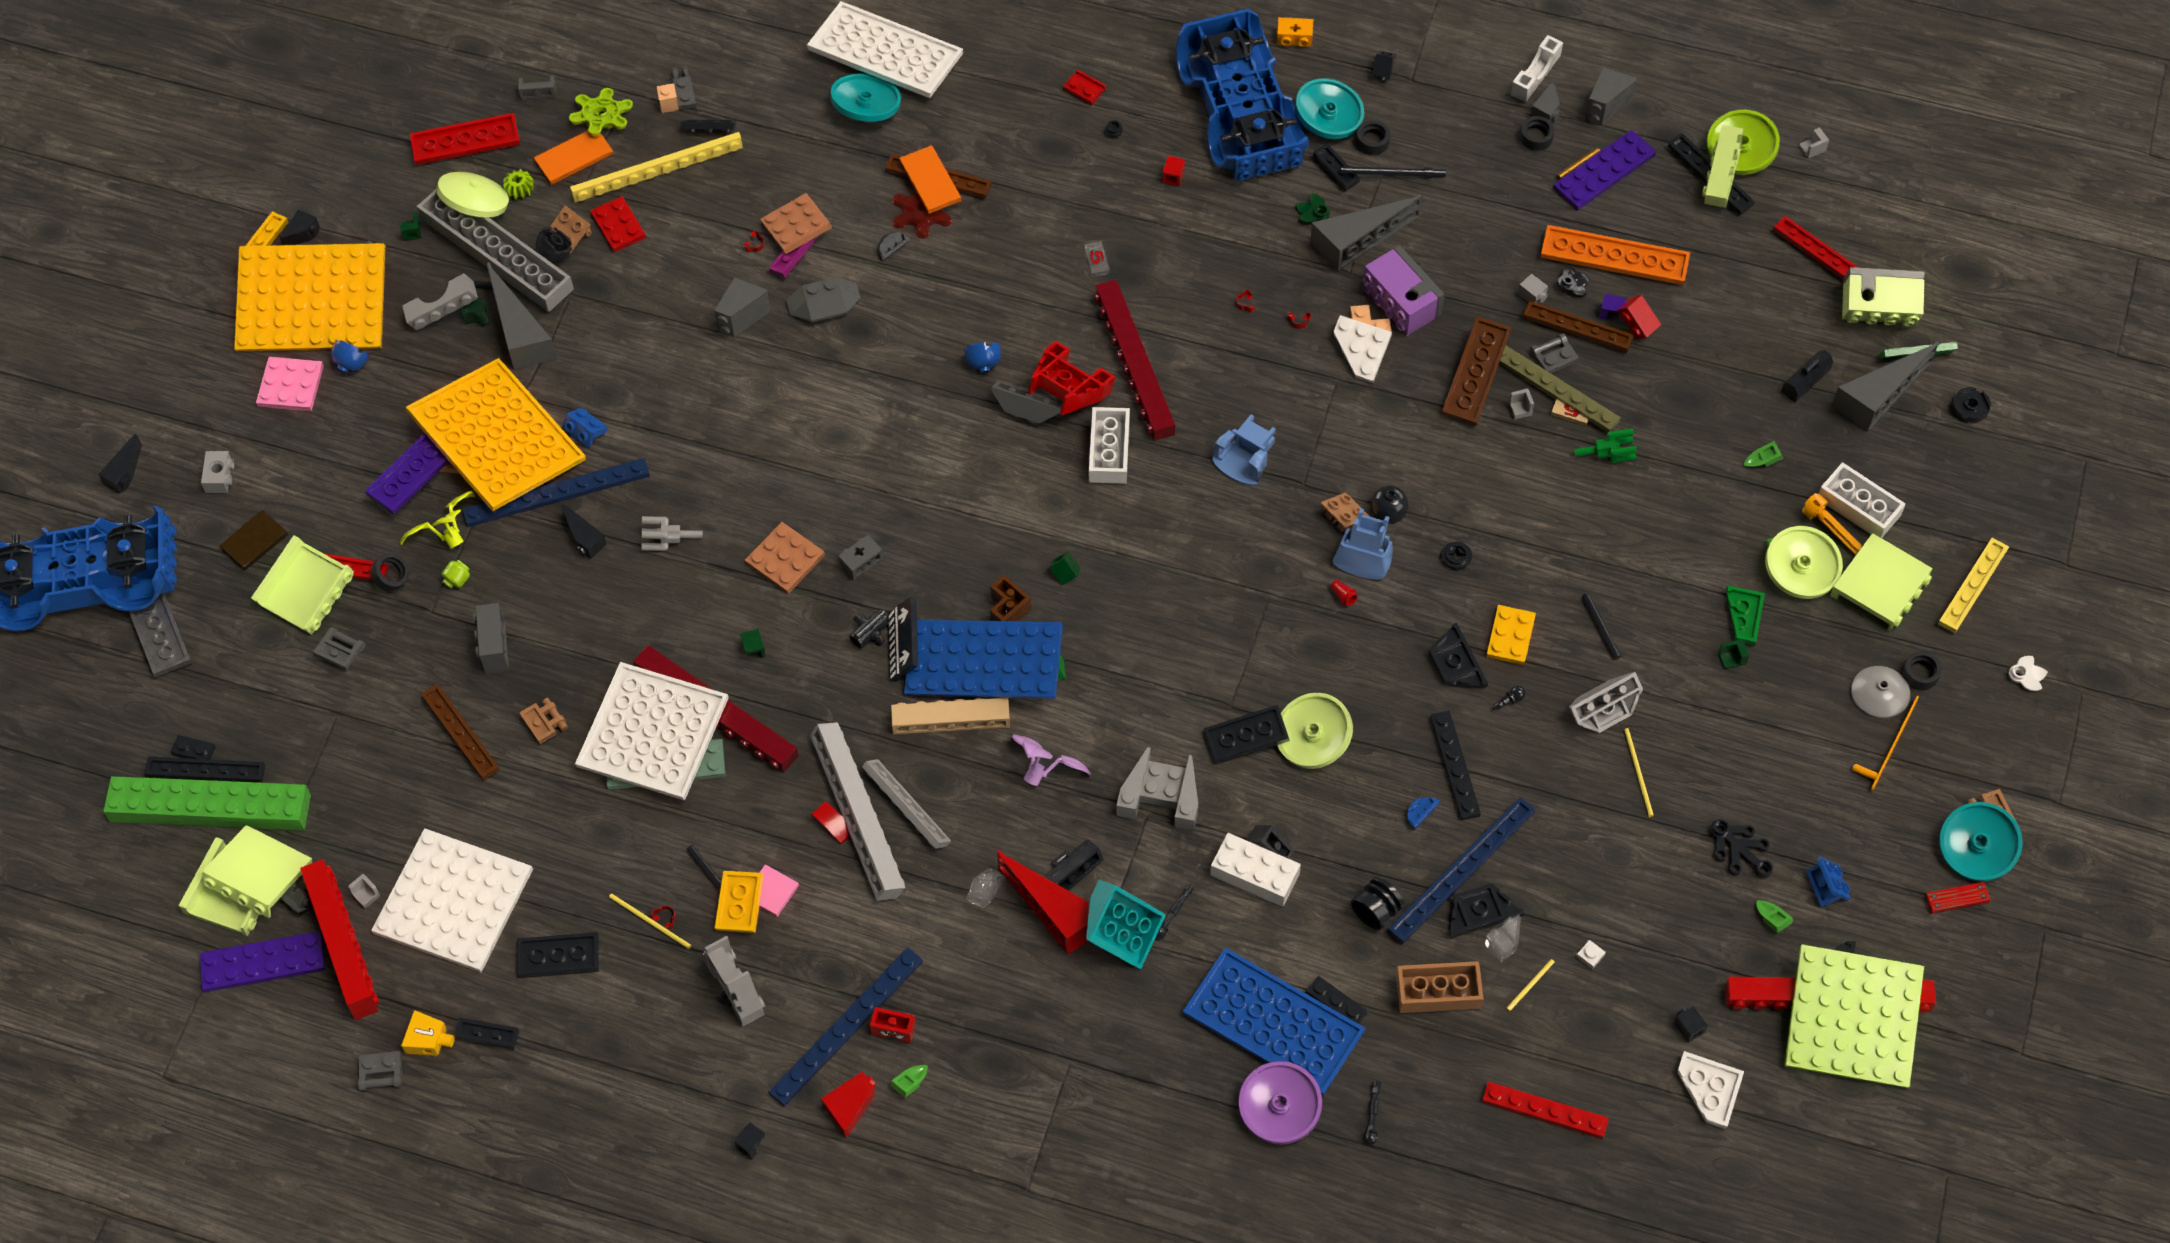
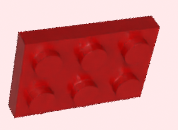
(618, 224)

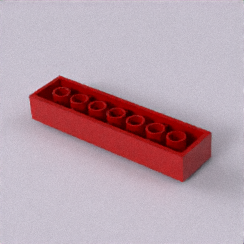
(340, 939)

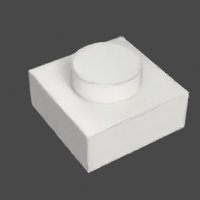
(1590, 954)

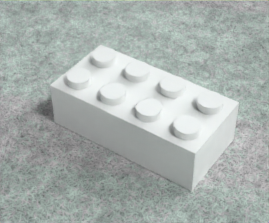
(1109, 445)
(1861, 501)
(1255, 869)

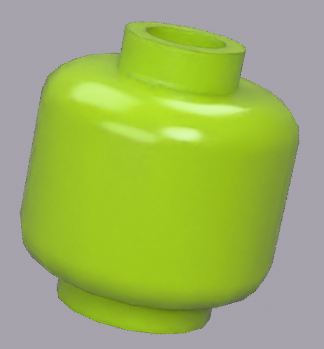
(455, 574)

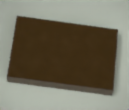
(253, 540)

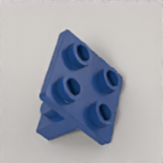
(1828, 882)

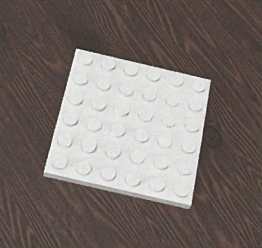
(652, 731)
(452, 900)

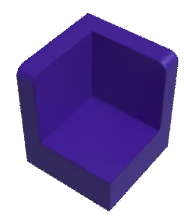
(1611, 304)

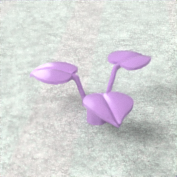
(1036, 770)

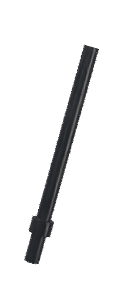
(1427, 172)

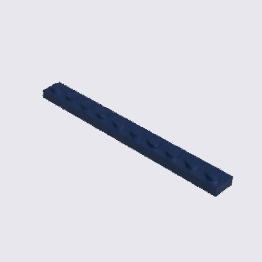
(560, 491)
(1461, 871)
(845, 1027)

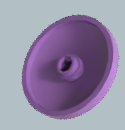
(1280, 1102)

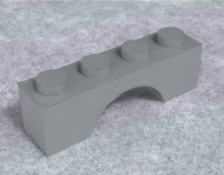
(459, 293)

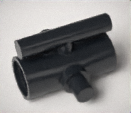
(869, 629)

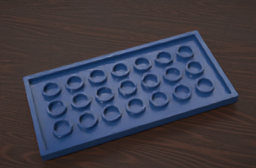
(986, 659)
(1273, 1019)

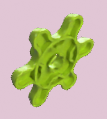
(604, 103)

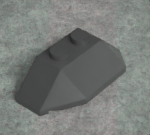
(823, 299)
(1018, 403)

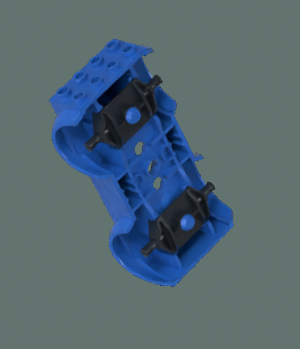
(1240, 138)
(129, 571)

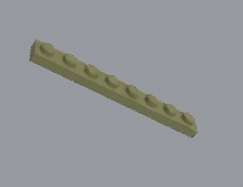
(1558, 389)

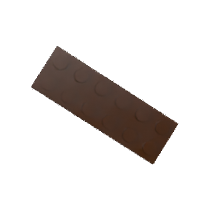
(1476, 370)

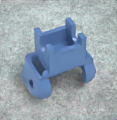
(1245, 457)
(1360, 548)

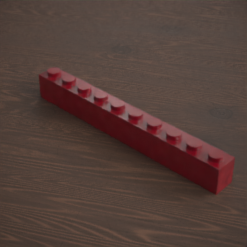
(1135, 360)
(733, 721)

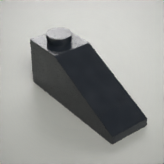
(121, 468)
(586, 537)

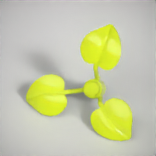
(451, 534)

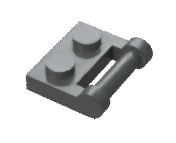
(1557, 359)
(336, 653)
(380, 1064)

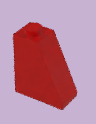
(850, 1101)

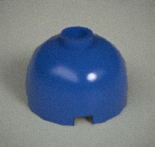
(347, 356)
(982, 356)

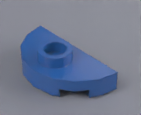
(1420, 810)

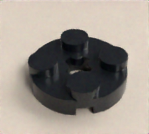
(1967, 413)

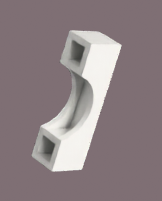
(1545, 58)

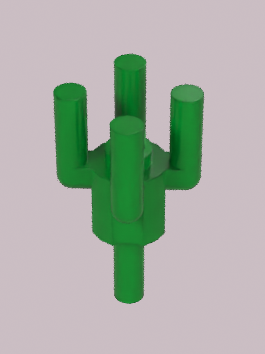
(1611, 447)

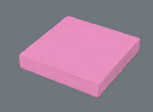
(776, 890)

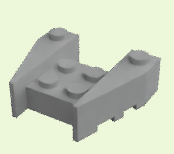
(1160, 786)
(737, 985)

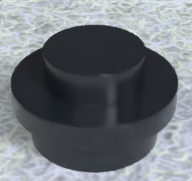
(1113, 128)

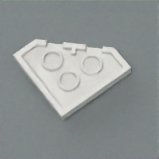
(1362, 346)
(1711, 1087)

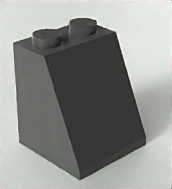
(1610, 96)
(741, 307)

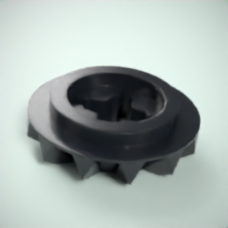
(1463, 551)

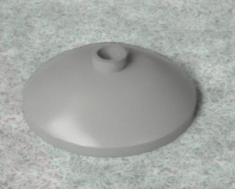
(1880, 701)

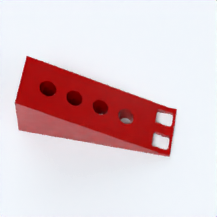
(1057, 908)

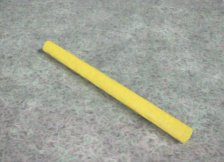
(1530, 985)

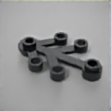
(1740, 846)

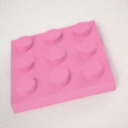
(290, 384)

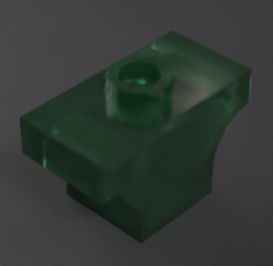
(475, 312)

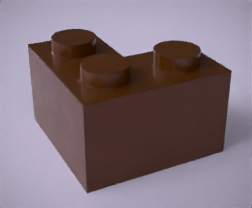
(1010, 599)

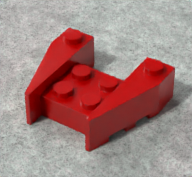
(1068, 382)

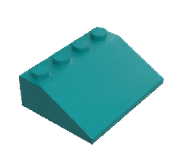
(1122, 923)

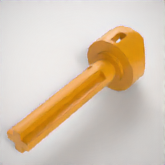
(1815, 507)

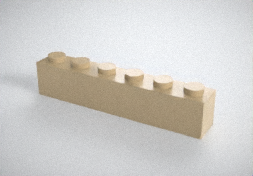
(950, 715)

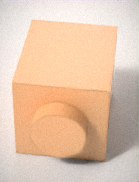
(667, 98)

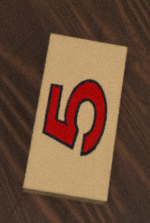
(1567, 413)

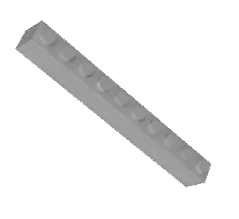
(857, 811)

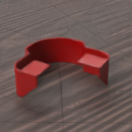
(756, 249)
(1250, 309)
(1307, 317)
(668, 926)

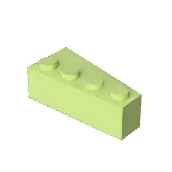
(1723, 166)

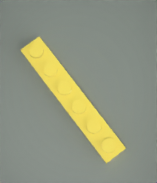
(1973, 585)

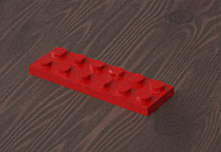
(464, 139)

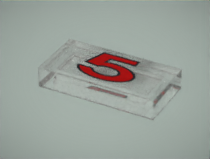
(1096, 259)

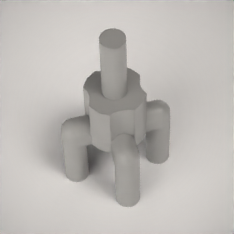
(666, 533)

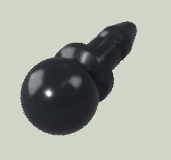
(1516, 694)

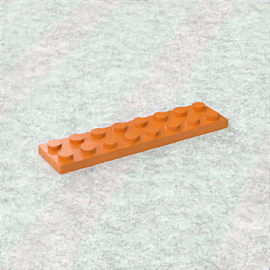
(1615, 255)

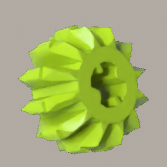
(518, 184)

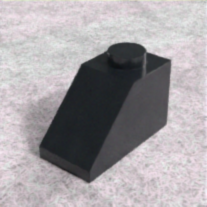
(1384, 65)
(300, 229)
(1270, 839)

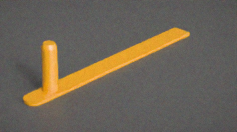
(1873, 775)

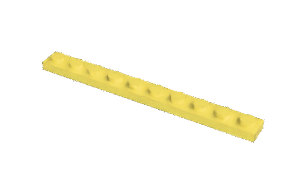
(656, 167)

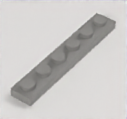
(906, 804)

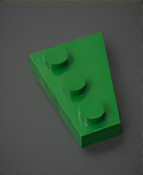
(1745, 612)

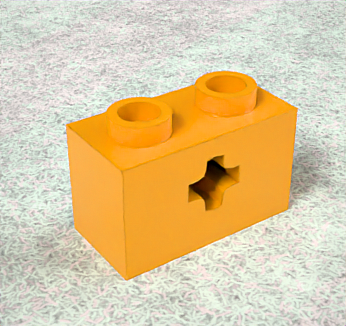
(1295, 32)

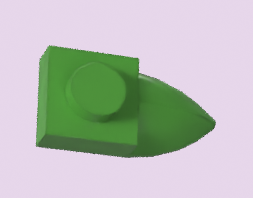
(1765, 455)
(1774, 916)
(909, 1080)

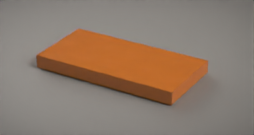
(573, 156)
(930, 179)

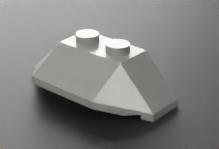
(1607, 703)

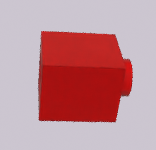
(1173, 171)

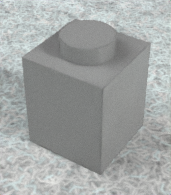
(1533, 290)

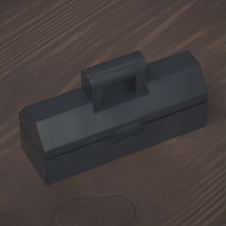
(1808, 375)
(1074, 866)

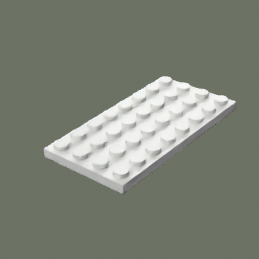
(885, 49)

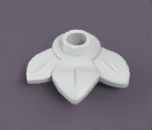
(2030, 674)

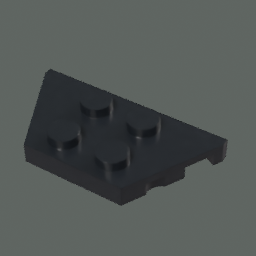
(1456, 661)
(1481, 909)

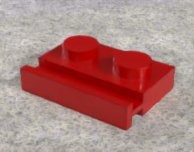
(1084, 87)

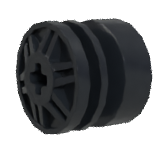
(1377, 903)

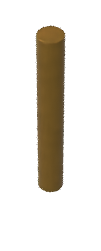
(1579, 162)

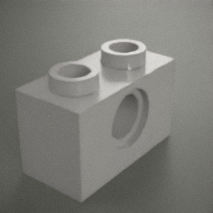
(213, 463)

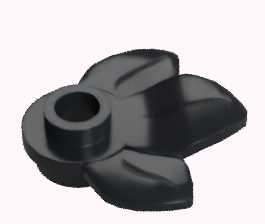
(1573, 282)

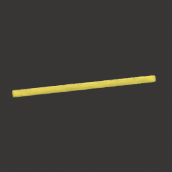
(1638, 772)
(650, 921)

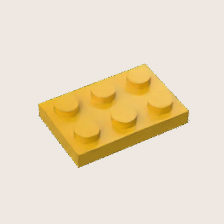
(1511, 635)
(739, 901)

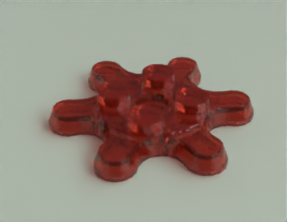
(919, 219)

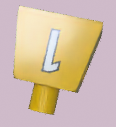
(426, 1035)

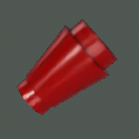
(1344, 593)

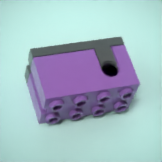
(1403, 290)

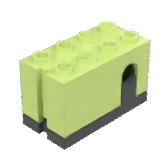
(1883, 296)

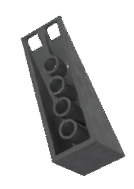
(1354, 234)
(524, 335)
(1873, 394)

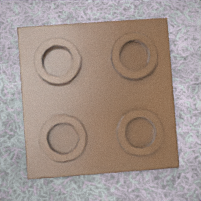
(571, 225)
(1341, 511)

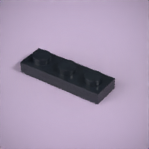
(708, 125)
(1331, 162)
(1336, 1000)
(486, 1033)

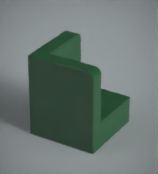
(411, 229)
(1064, 567)
(752, 642)
(1733, 654)

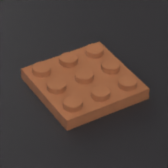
(796, 223)
(785, 557)

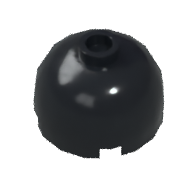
(553, 245)
(1389, 502)

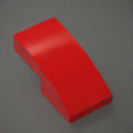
(832, 822)

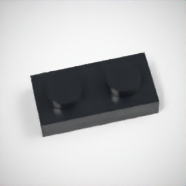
(192, 748)

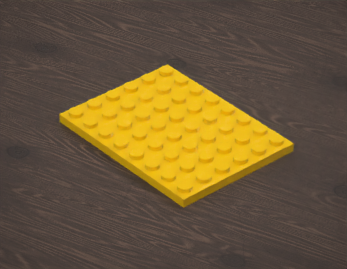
(309, 297)
(495, 434)

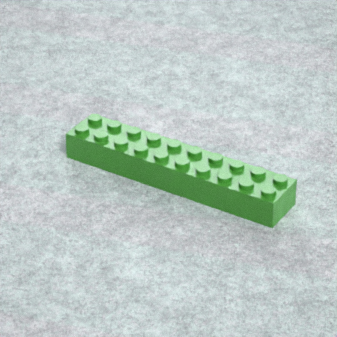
(207, 803)

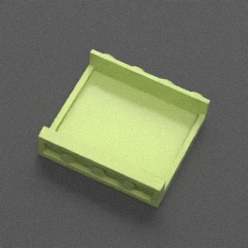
(1883, 580)
(302, 585)
(254, 870)
(213, 906)

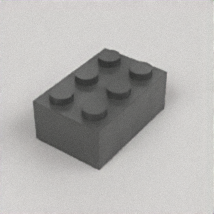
(491, 638)

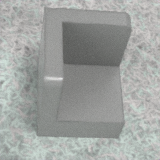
(1815, 145)
(1521, 404)
(364, 891)

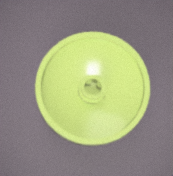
(472, 194)
(1803, 562)
(1317, 730)

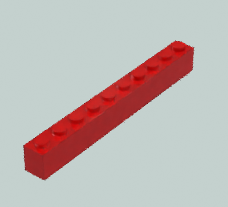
(1779, 992)

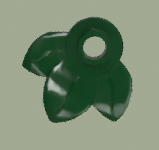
(1311, 210)

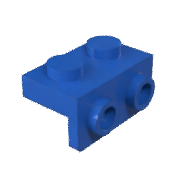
(583, 426)

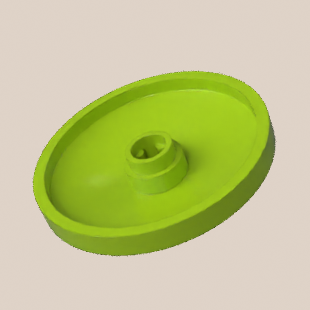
(1759, 139)

